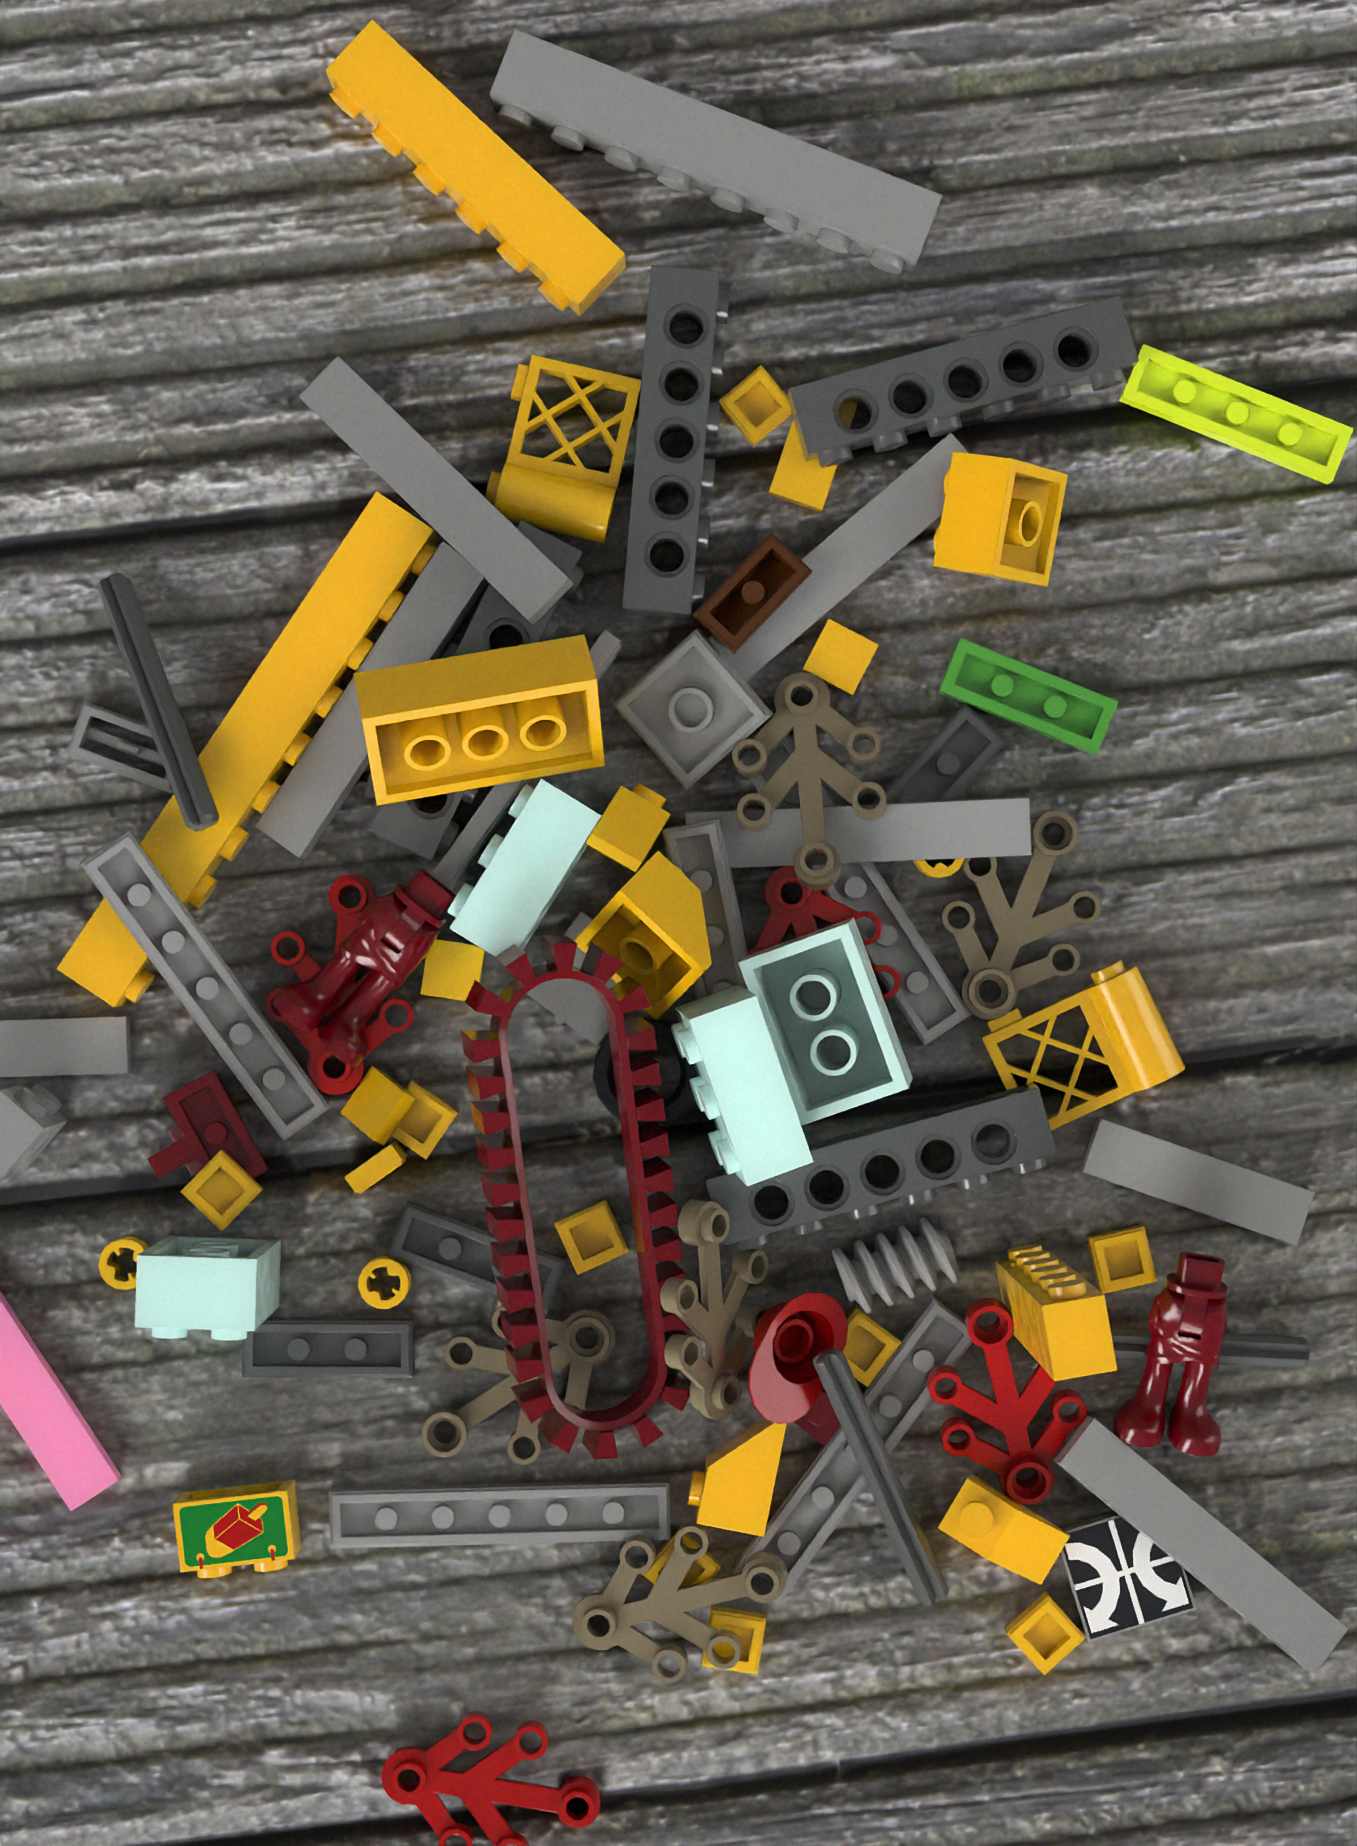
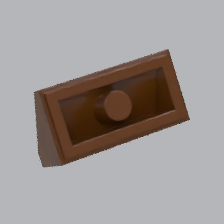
(751, 594)

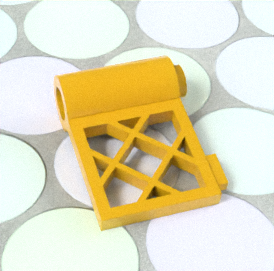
(554, 493)
(1124, 1026)

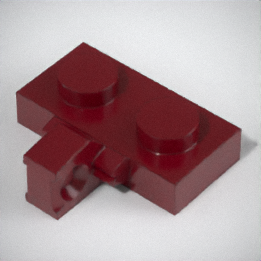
(205, 1126)

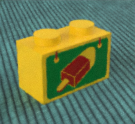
(237, 1528)

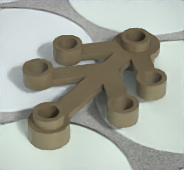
(807, 768)
(1016, 925)
(714, 1383)
(498, 1396)
(670, 1604)

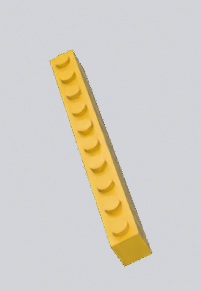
(265, 731)

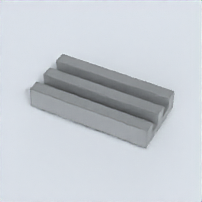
(83, 731)

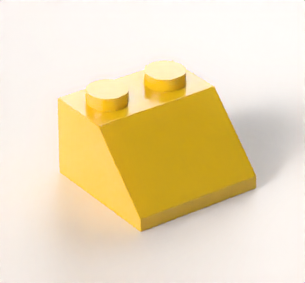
(999, 518)
(656, 932)

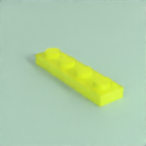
(1236, 414)

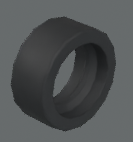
(605, 1082)

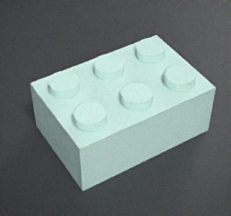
(523, 869)
(827, 1021)
(740, 1085)
(207, 1285)

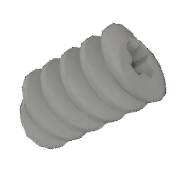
(896, 1264)

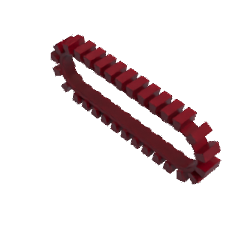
(506, 1223)

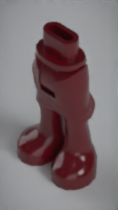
(390, 940)
(1185, 1327)

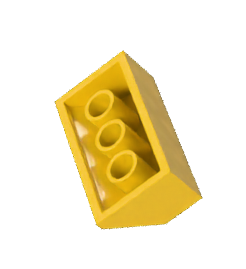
(480, 719)

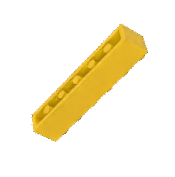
(475, 169)
(1056, 1313)

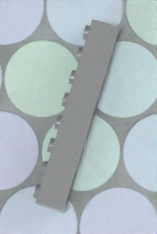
(713, 152)

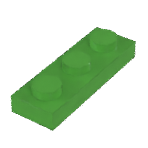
(1027, 696)

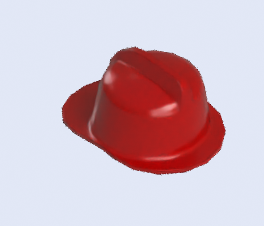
(785, 1342)

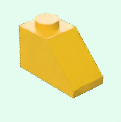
(630, 826)
(739, 1480)
(1003, 1530)

